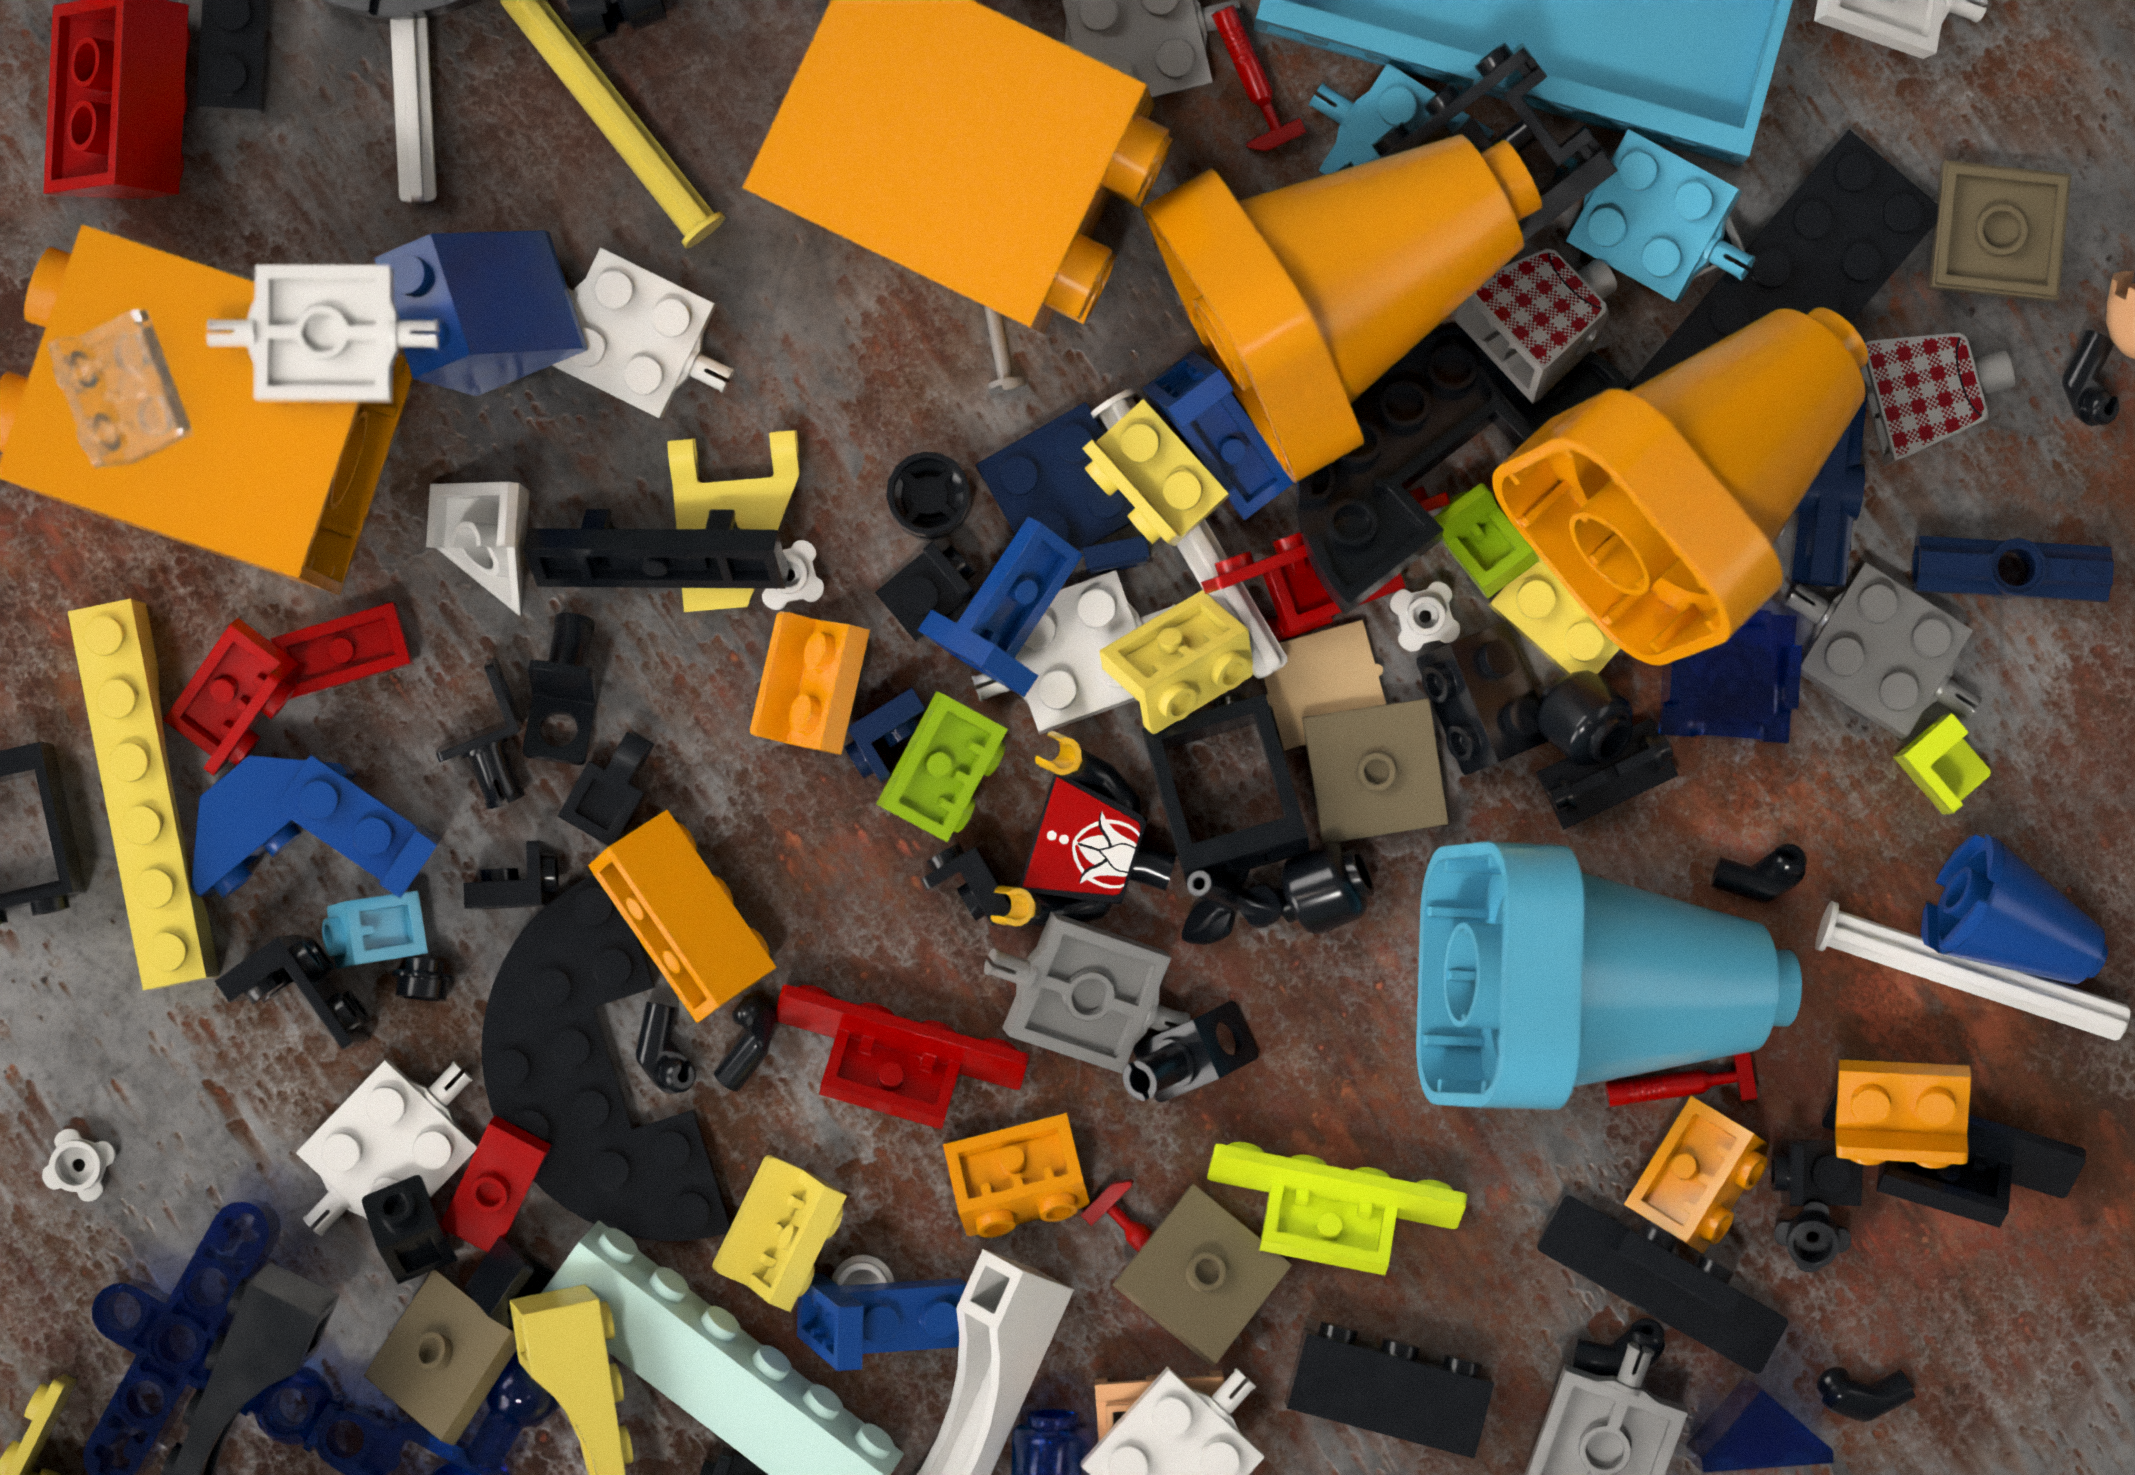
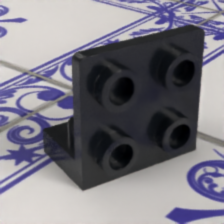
(293, 960)

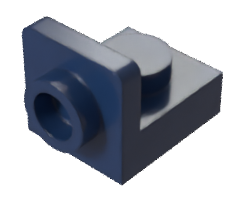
(891, 722)

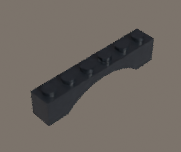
(270, 1338)

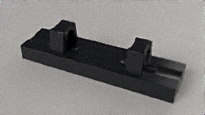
(656, 557)

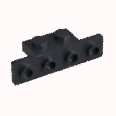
(1982, 1187)
(1662, 1284)

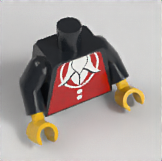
(1084, 844)

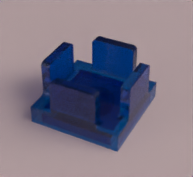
(1736, 687)

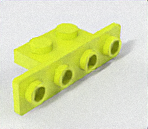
(1330, 1210)

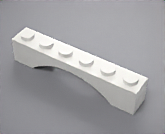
(1003, 1337)

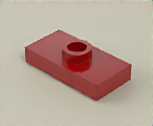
(495, 1184)

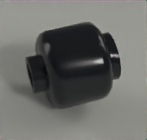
(1585, 718)
(1325, 887)

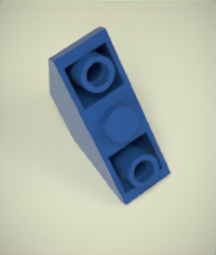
(241, 824)

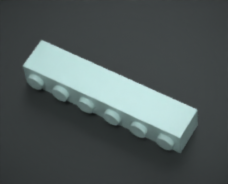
(719, 1370)

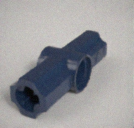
(1828, 513)
(2051, 569)

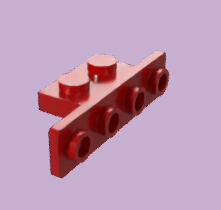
(1292, 580)
(895, 1061)

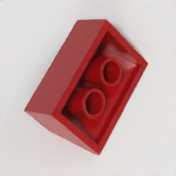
(116, 99)

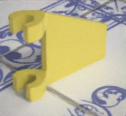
(756, 501)

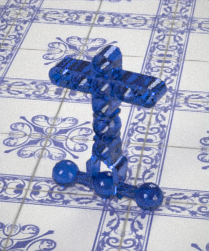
(513, 1401)

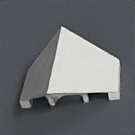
(482, 533)

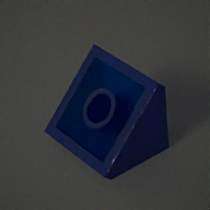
(1754, 1433)

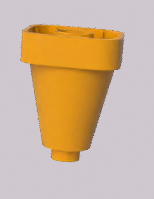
(1336, 278)
(1675, 492)

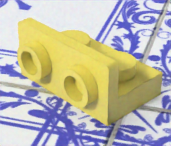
(1155, 474)
(1553, 621)
(1180, 660)

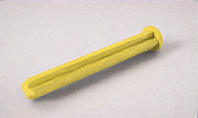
(615, 119)

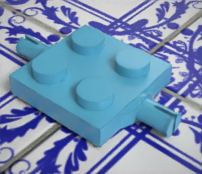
(1390, 101)
(1658, 219)

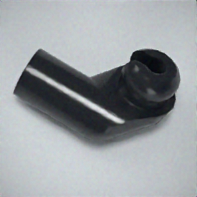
(2083, 382)
(1764, 879)
(752, 1046)
(659, 1054)
(1607, 1359)
(1861, 1400)

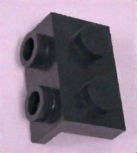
(1483, 698)

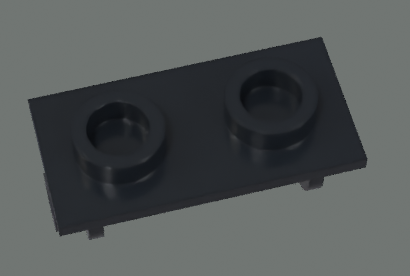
(1584, 791)

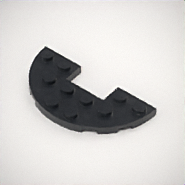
(1446, 390)
(558, 1081)

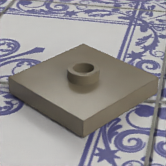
(1999, 231)
(1375, 770)
(1201, 1275)
(442, 1358)

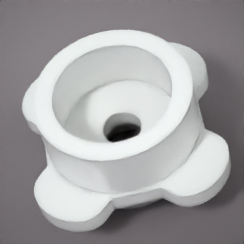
(804, 585)
(1413, 631)
(61, 1170)

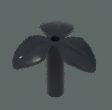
(1215, 916)

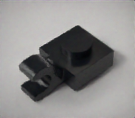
(605, 797)

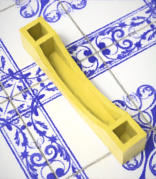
(129, 741)
(565, 1351)

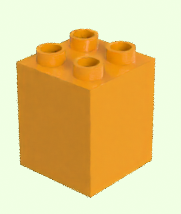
(963, 151)
(255, 480)

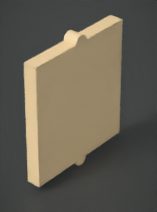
(1323, 676)

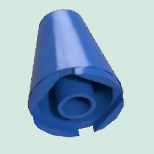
(2010, 917)

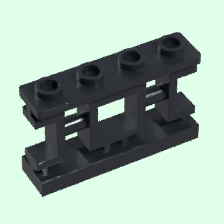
(1450, 101)

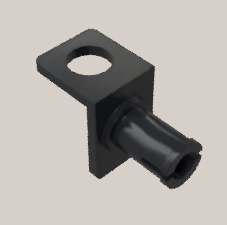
(565, 689)
(487, 748)
(1188, 1056)

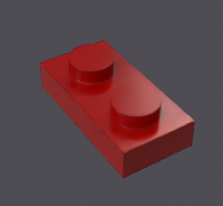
(346, 649)

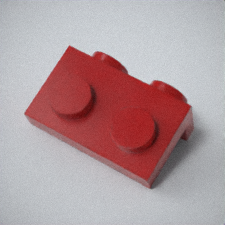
(231, 693)

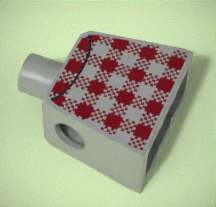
(1539, 318)
(1928, 390)

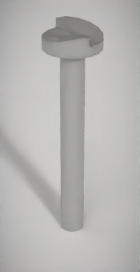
(1001, 355)

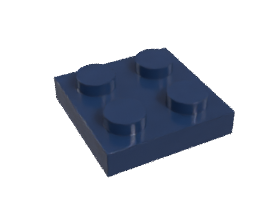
(1048, 482)

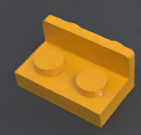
(809, 682)
(1902, 1112)
(1699, 1175)
(1016, 1176)

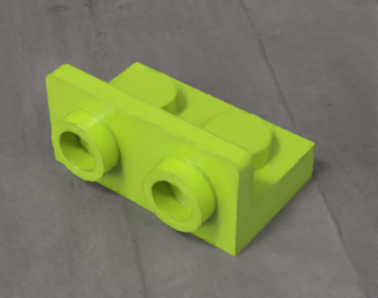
(943, 767)

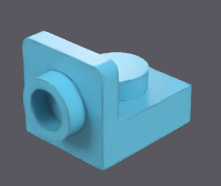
(374, 929)

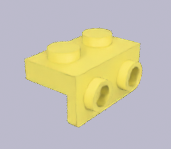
(780, 1232)

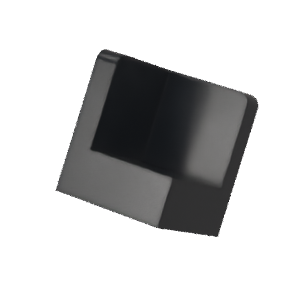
(506, 1275)

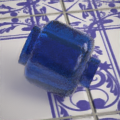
(1050, 1443)

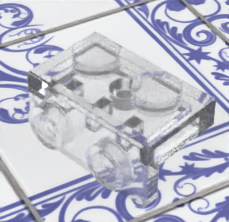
(120, 390)

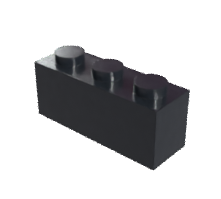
(1390, 1389)

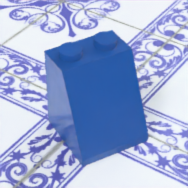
(495, 302)

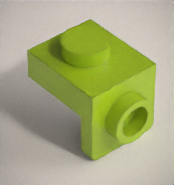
(1484, 540)

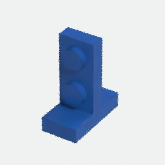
(1218, 432)
(1008, 607)
(357, 824)
(877, 1318)

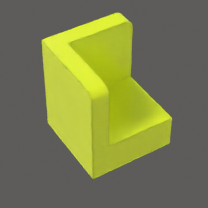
(1943, 764)

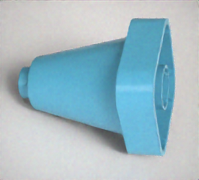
(1578, 979)

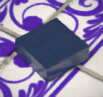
(1116, 555)

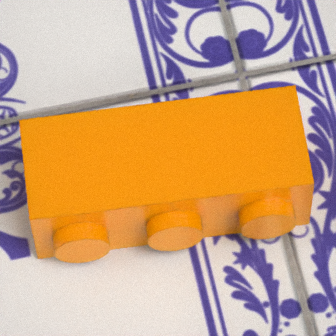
(682, 915)

